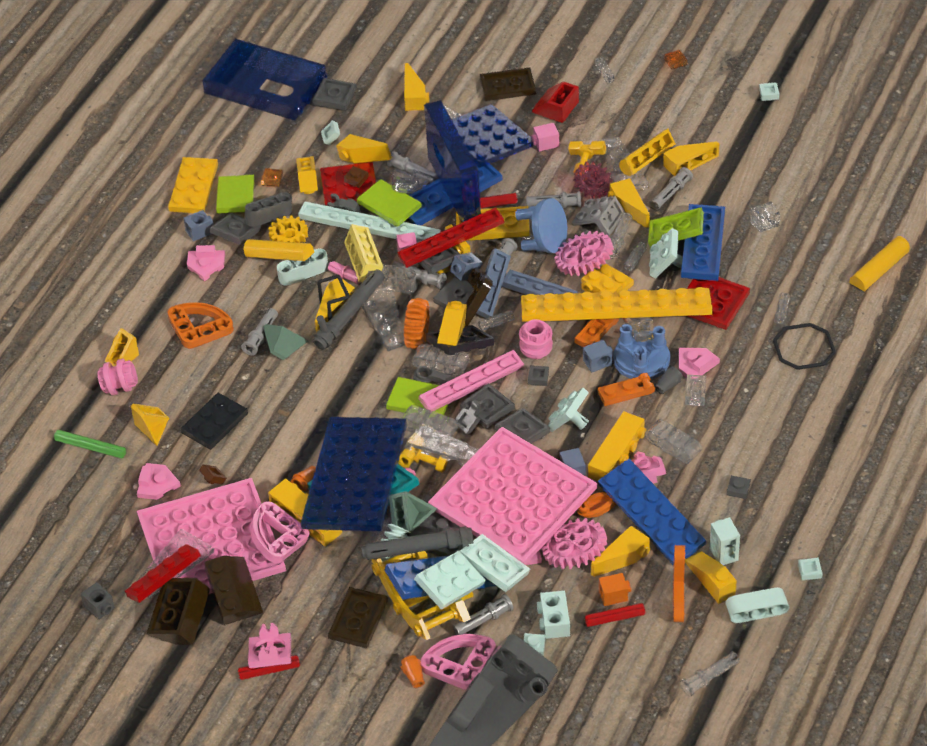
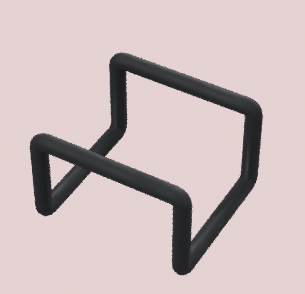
(334, 300)

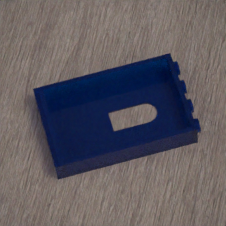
(246, 68)
(452, 161)

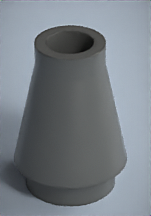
(669, 379)

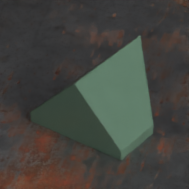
(282, 341)
(408, 510)

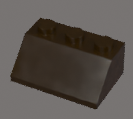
(232, 588)
(178, 611)

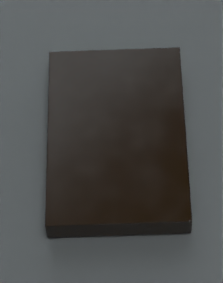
(507, 84)
(358, 617)

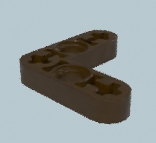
(482, 284)

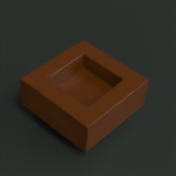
(356, 177)
(212, 474)

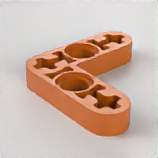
(678, 583)

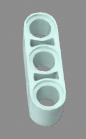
(295, 271)
(757, 605)

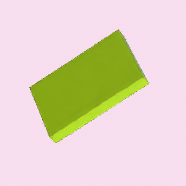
(234, 193)
(388, 204)
(686, 223)
(407, 393)

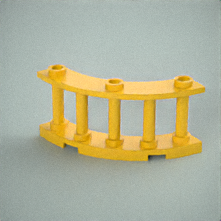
(455, 610)

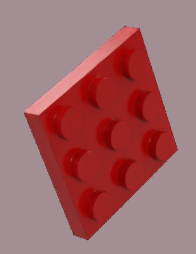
(333, 182)
(725, 299)

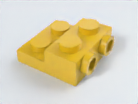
(606, 279)

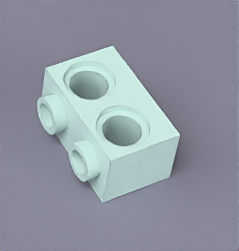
(724, 541)
(554, 613)

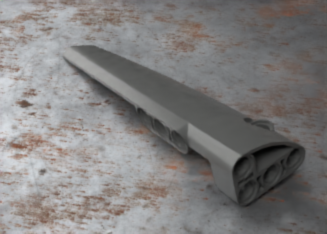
(497, 695)

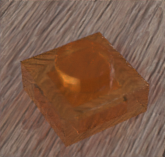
(675, 59)
(272, 177)

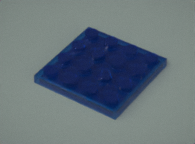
(491, 135)

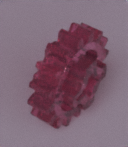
(592, 180)

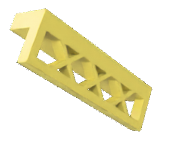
(362, 251)

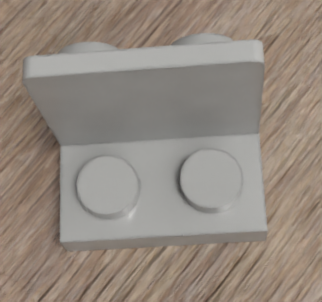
(602, 211)

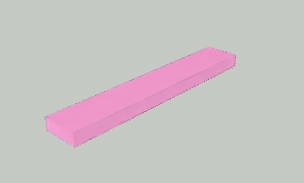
(471, 381)

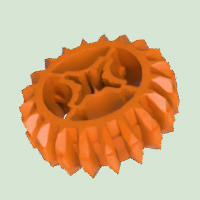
(416, 322)

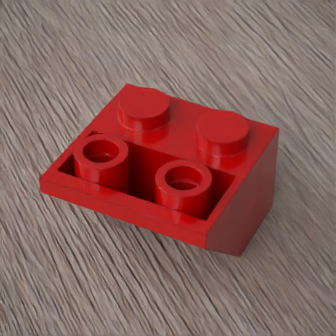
(558, 102)

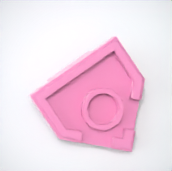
(205, 261)
(696, 361)
(649, 466)
(156, 481)

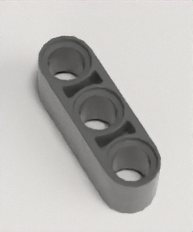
(268, 209)

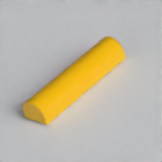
(647, 153)
(278, 250)
(880, 263)

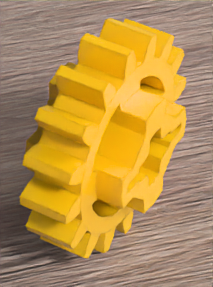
(288, 230)

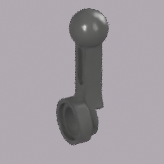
(433, 375)

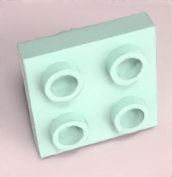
(665, 253)
(568, 411)

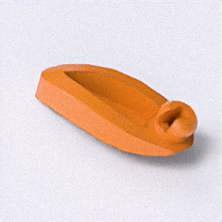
(596, 505)

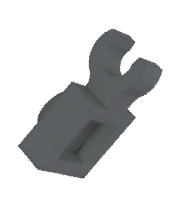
(348, 204)
(468, 417)

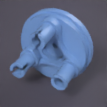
(548, 226)
(639, 357)

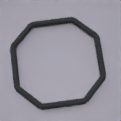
(808, 365)

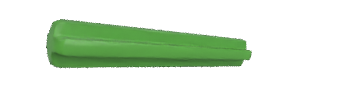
(89, 443)

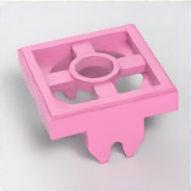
(271, 654)

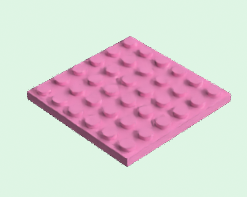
(513, 494)
(218, 518)

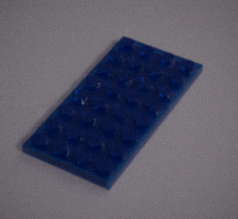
(354, 474)

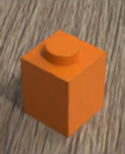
(614, 589)

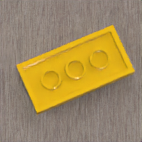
(193, 185)
(509, 229)

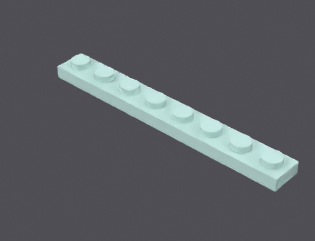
(376, 225)

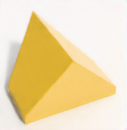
(123, 346)
(150, 421)

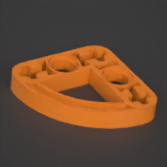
(184, 335)

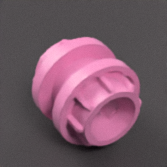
(535, 339)
(119, 376)

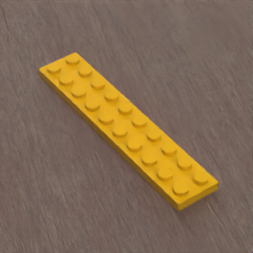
(616, 304)

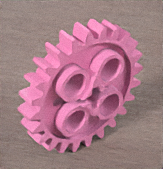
(584, 253)
(575, 544)

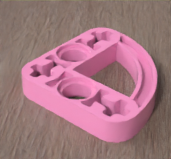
(272, 515)
(461, 672)

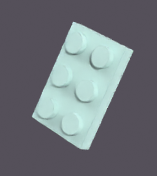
(495, 563)
(449, 580)

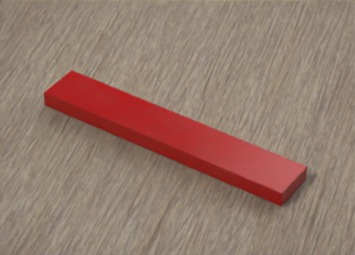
(450, 237)

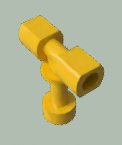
(586, 151)
(408, 456)

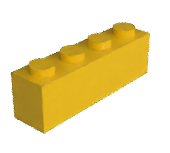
(617, 445)
(293, 501)

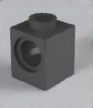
(97, 601)

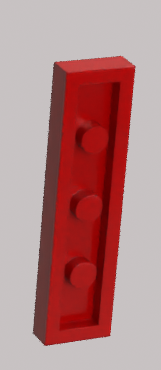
(162, 573)

